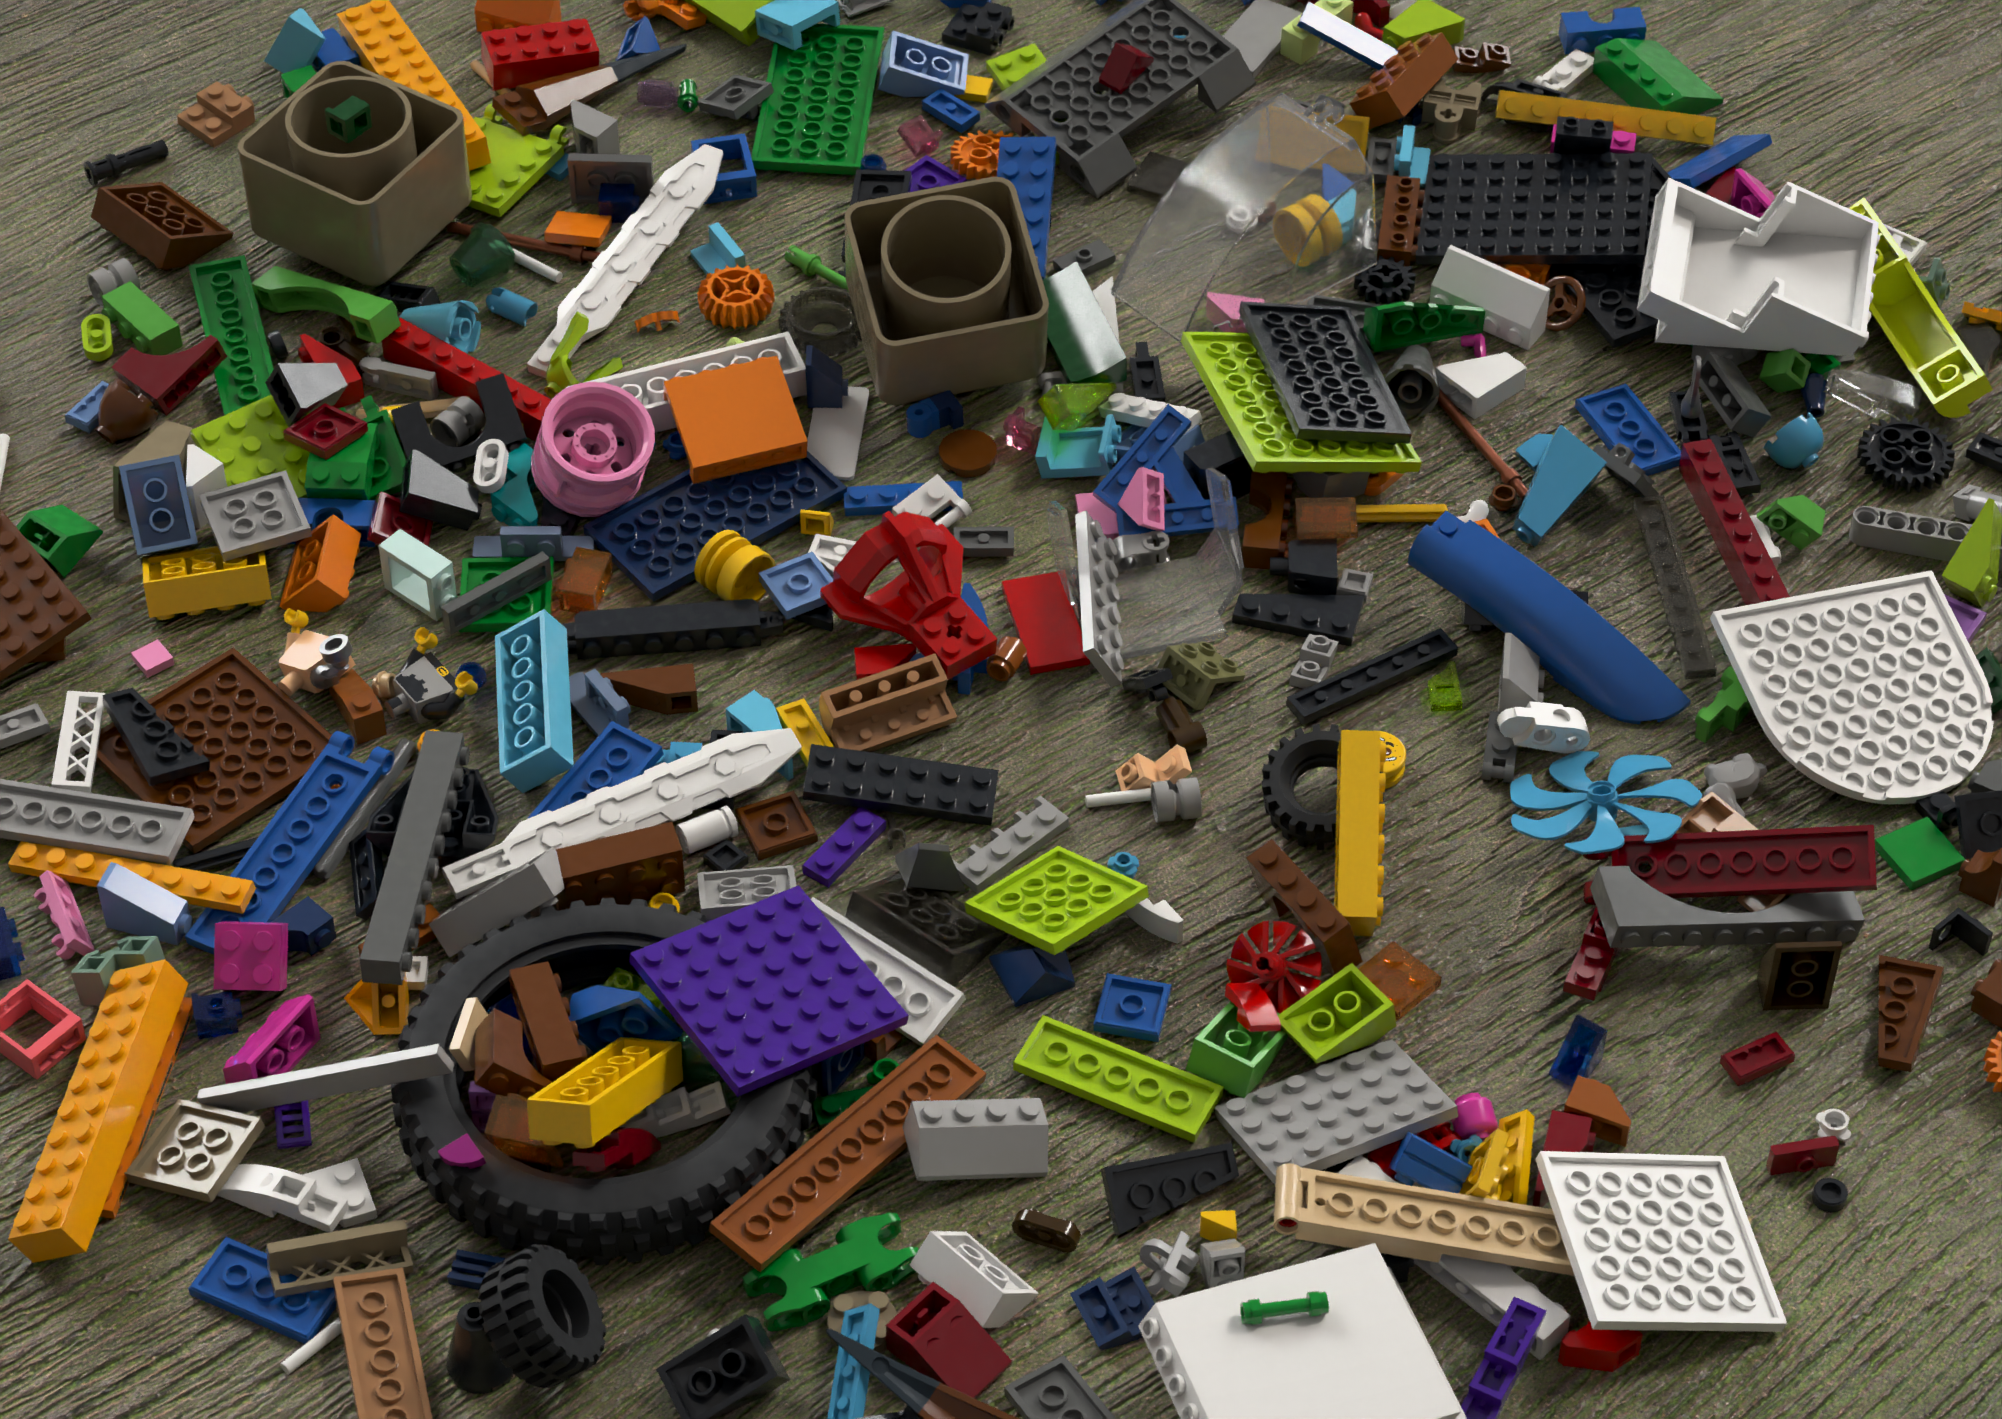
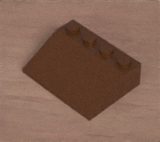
(158, 223)

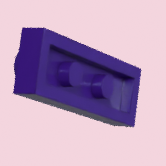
(844, 847)

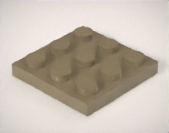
(194, 1150)

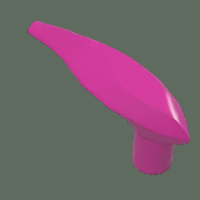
(1476, 341)

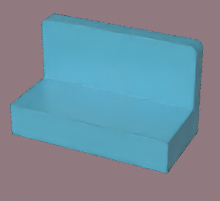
(718, 252)

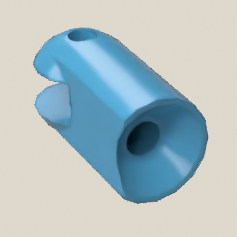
(511, 305)

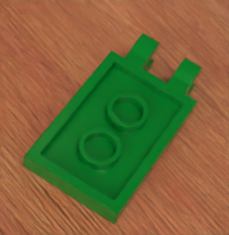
(389, 452)

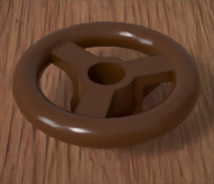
(1572, 308)

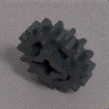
(1386, 282)

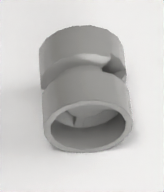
(104, 281)
(458, 422)
(1176, 799)

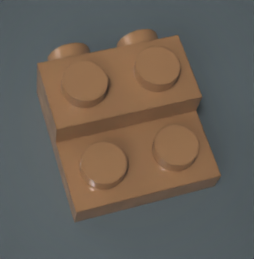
(218, 114)

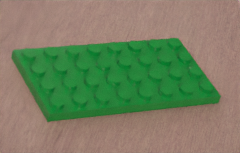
(820, 101)

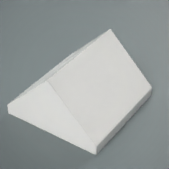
(202, 476)

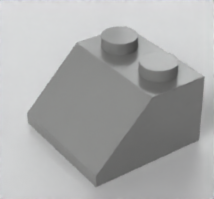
(1519, 675)

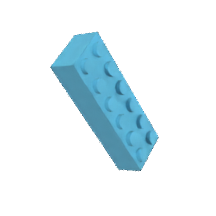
(533, 701)

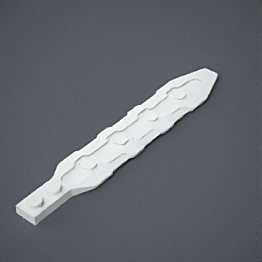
(634, 250)
(648, 800)

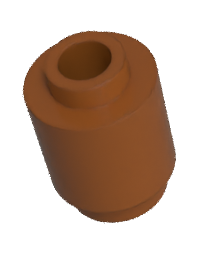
(1007, 659)

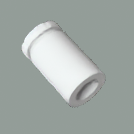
(707, 830)

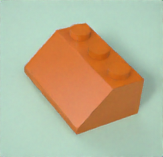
(515, 13)
(322, 567)

